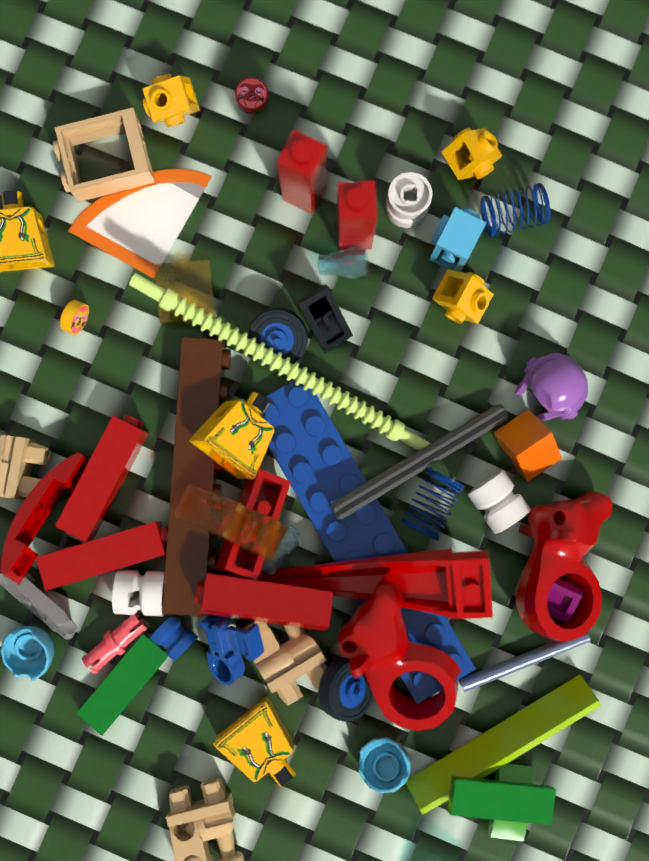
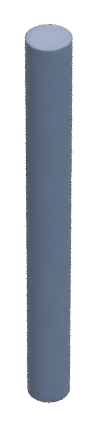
(520, 662)

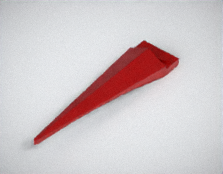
(431, 581)

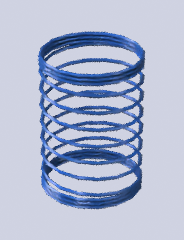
(539, 186)
(449, 482)

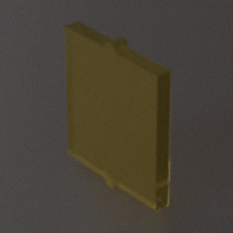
(191, 281)

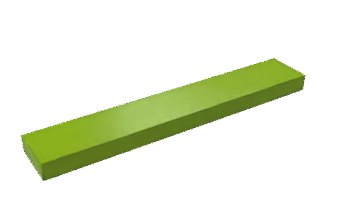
(504, 742)

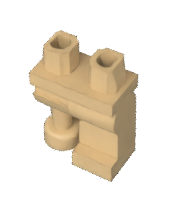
(16, 463)
(289, 661)
(202, 820)

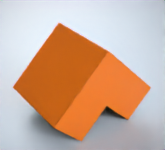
(528, 445)

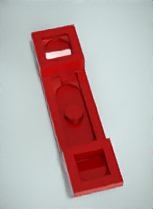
(16, 554)

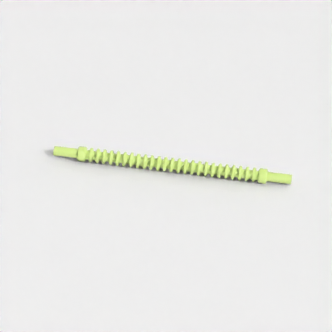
(169, 300)

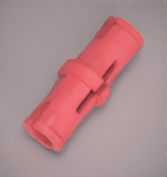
(114, 643)

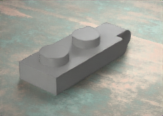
(41, 604)

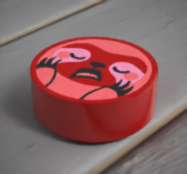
(251, 95)

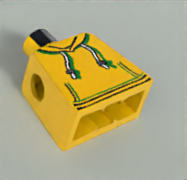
(22, 236)
(237, 436)
(258, 743)

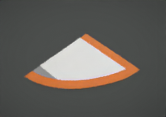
(143, 220)

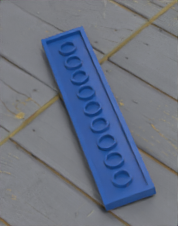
(323, 472)

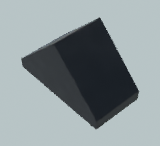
(324, 318)

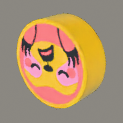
(74, 317)

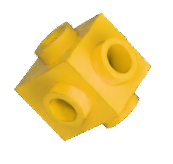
(170, 99)
(472, 153)
(463, 296)

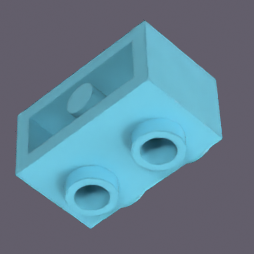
(456, 238)

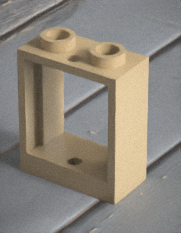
(98, 128)

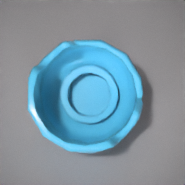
(27, 652)
(384, 765)

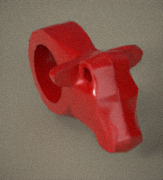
(561, 538)
(381, 649)

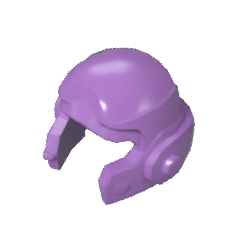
(556, 384)

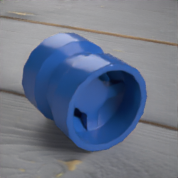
(173, 637)

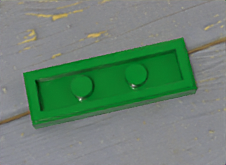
(123, 684)
(501, 800)

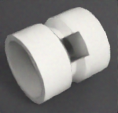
(408, 199)
(499, 502)
(127, 599)

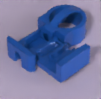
(228, 645)

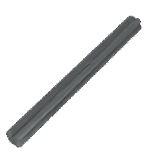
(418, 461)

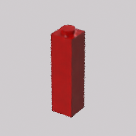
(303, 171)
(356, 214)
(102, 478)
(103, 555)
(264, 602)

